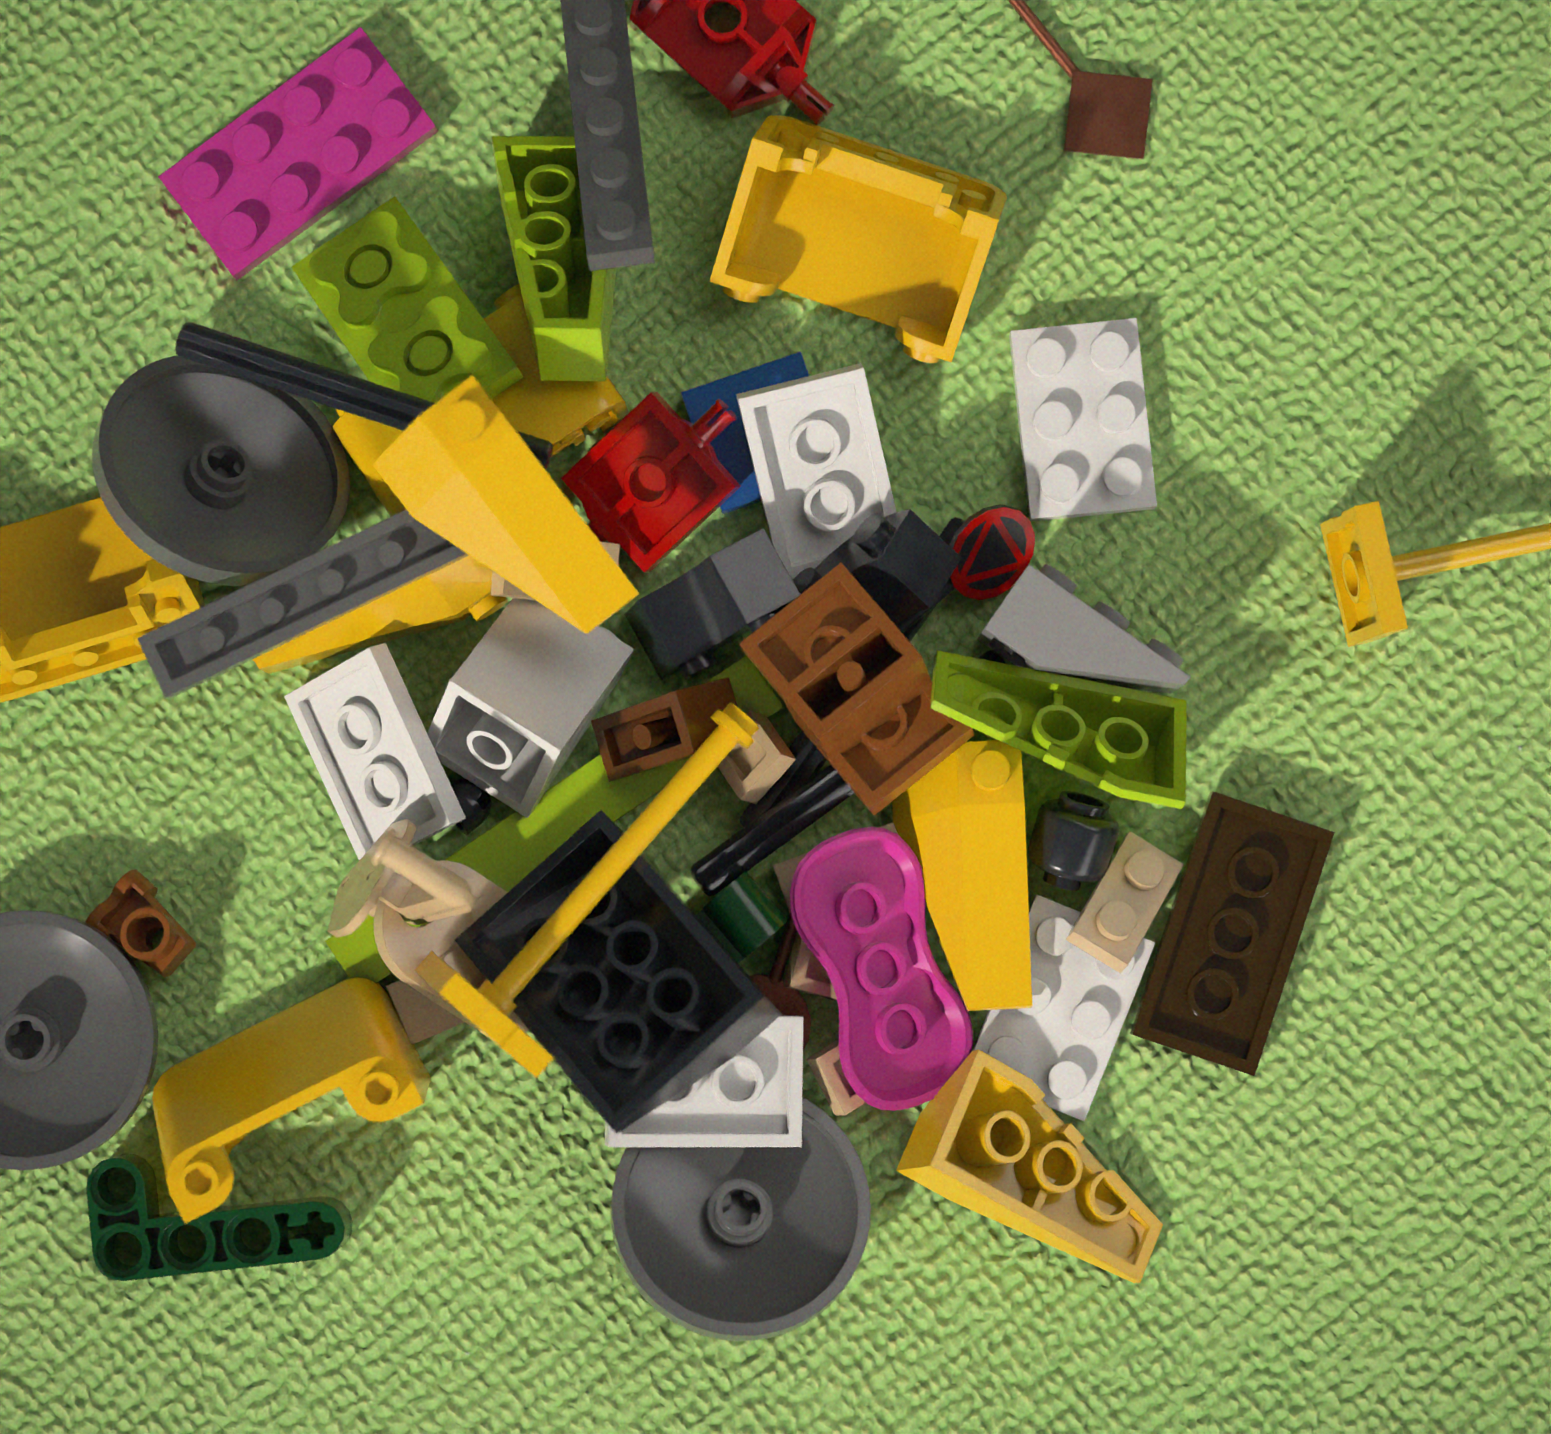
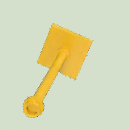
(1368, 574)
(492, 1002)

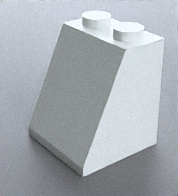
(525, 701)

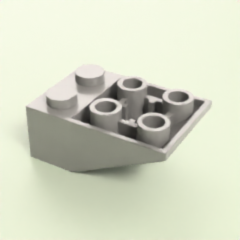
(1059, 634)

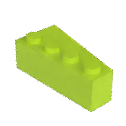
(562, 298)

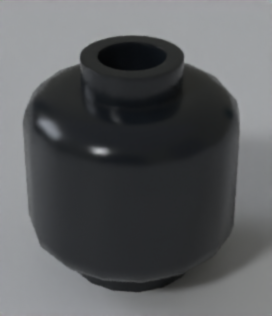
(1073, 840)

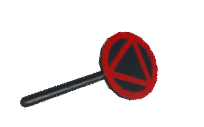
(994, 553)

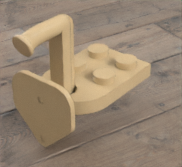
(425, 892)

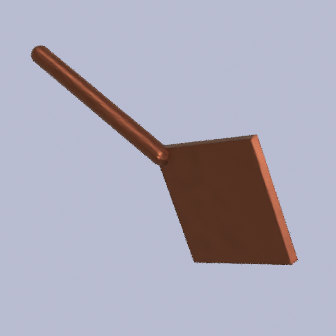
(1105, 110)

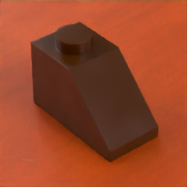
(660, 728)

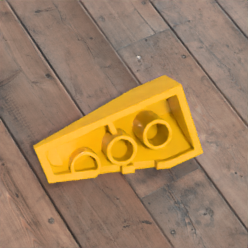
(488, 494)
(421, 606)
(972, 852)
(1012, 1159)

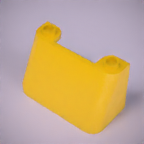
(859, 233)
(531, 406)
(79, 598)
(326, 1042)

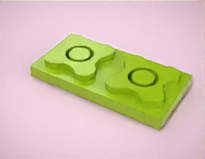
(403, 309)

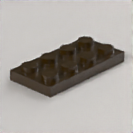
(1232, 933)

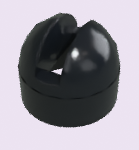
(474, 803)

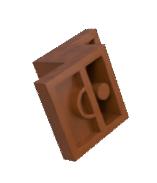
(855, 688)

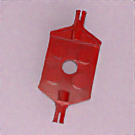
(744, 67)

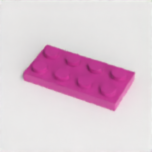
(298, 153)

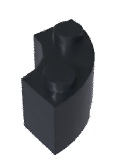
(894, 561)
(712, 606)

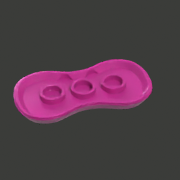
(864, 920)

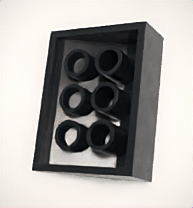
(634, 994)

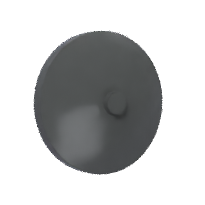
(219, 472)
(71, 1039)
(743, 1234)

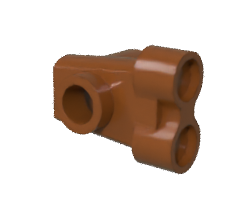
(134, 917)

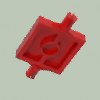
(653, 479)

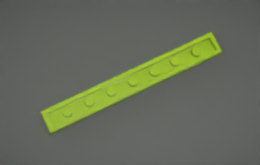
(521, 843)

